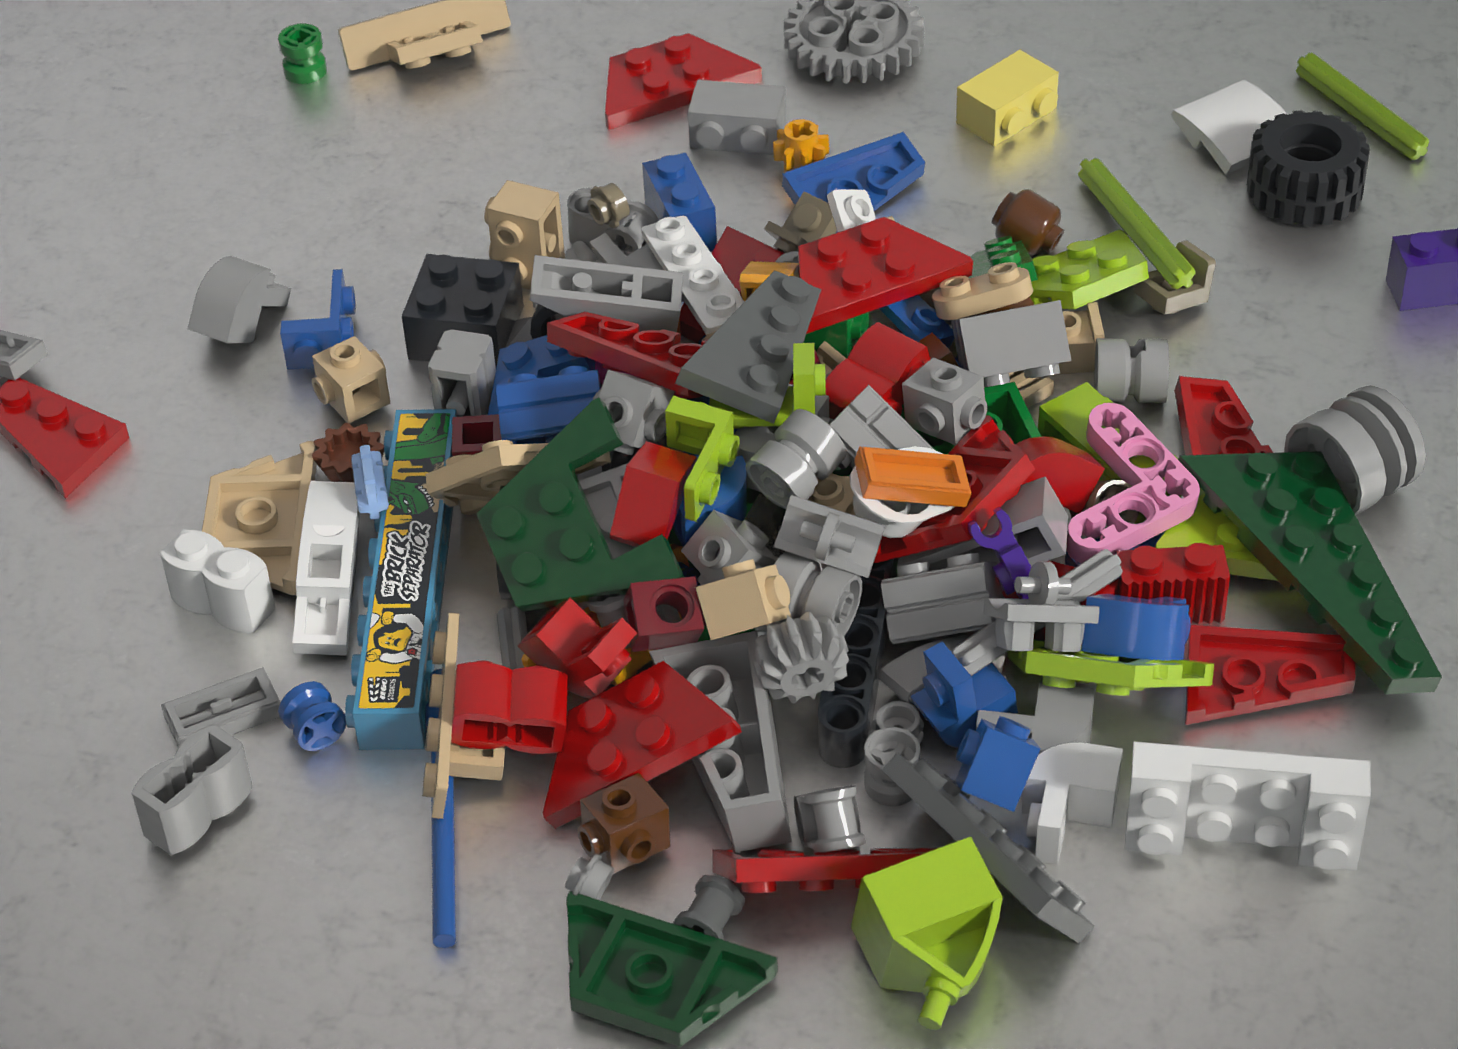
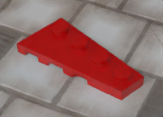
(813, 872)

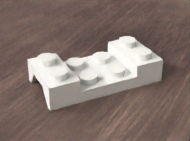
(1248, 799)

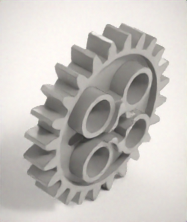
(837, 42)

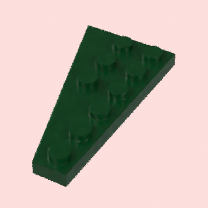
(1312, 542)

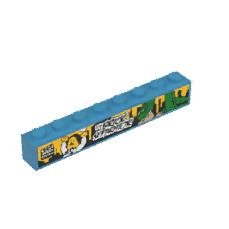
(404, 588)

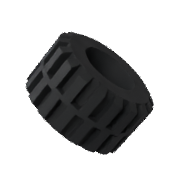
(1307, 168)

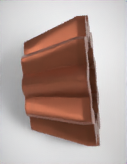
(338, 446)

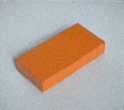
(912, 476)

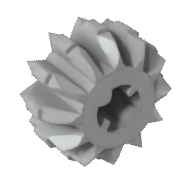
(800, 657)

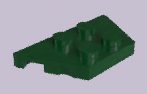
(655, 972)

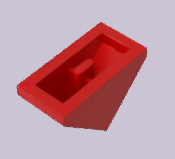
(650, 494)

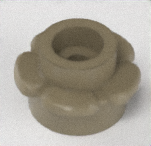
(608, 205)

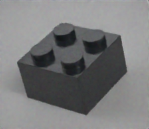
(461, 296)

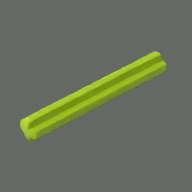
(1362, 106)

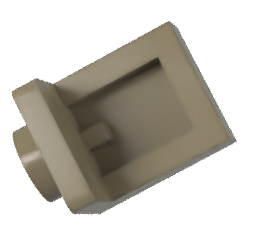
(1169, 300)

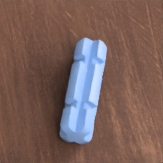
(369, 482)

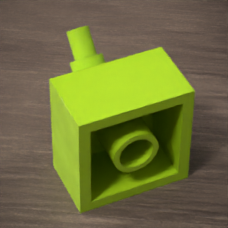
(929, 925)

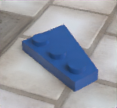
(877, 167)

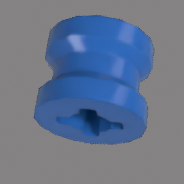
(312, 716)

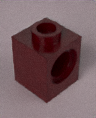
(651, 630)

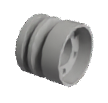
(1366, 442)

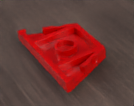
(665, 75)
(874, 268)
(994, 474)
(630, 730)

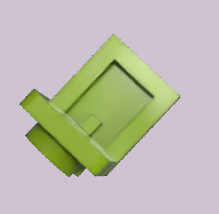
(807, 383)
(707, 433)

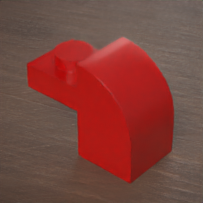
(1067, 468)
(579, 647)

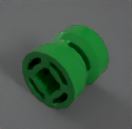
(302, 46)

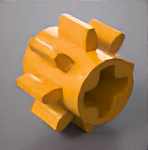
(800, 144)

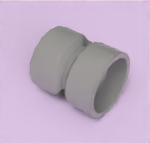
(1132, 369)
(800, 455)
(823, 592)

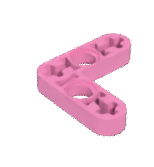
(1147, 488)

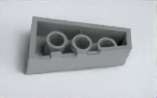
(745, 770)

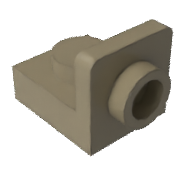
(806, 223)

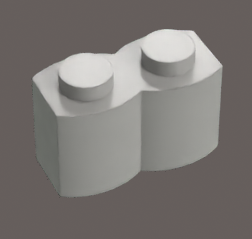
(192, 789)

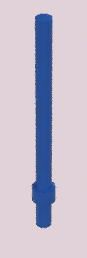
(443, 860)

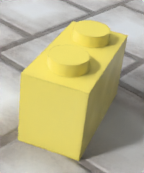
(1007, 97)

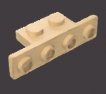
(422, 32)
(450, 757)

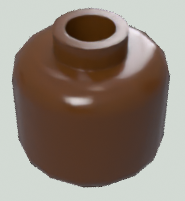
(1030, 220)

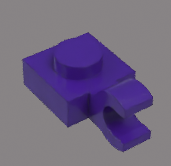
(1010, 554)

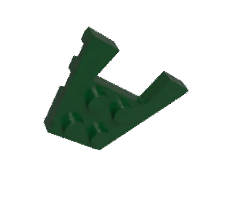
(549, 534)

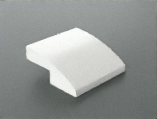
(1227, 122)

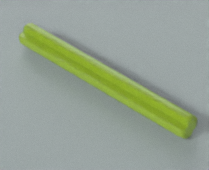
(1136, 224)

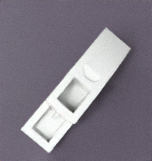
(326, 569)

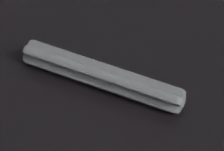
(1086, 580)

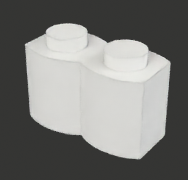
(218, 580)

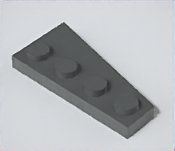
(752, 352)

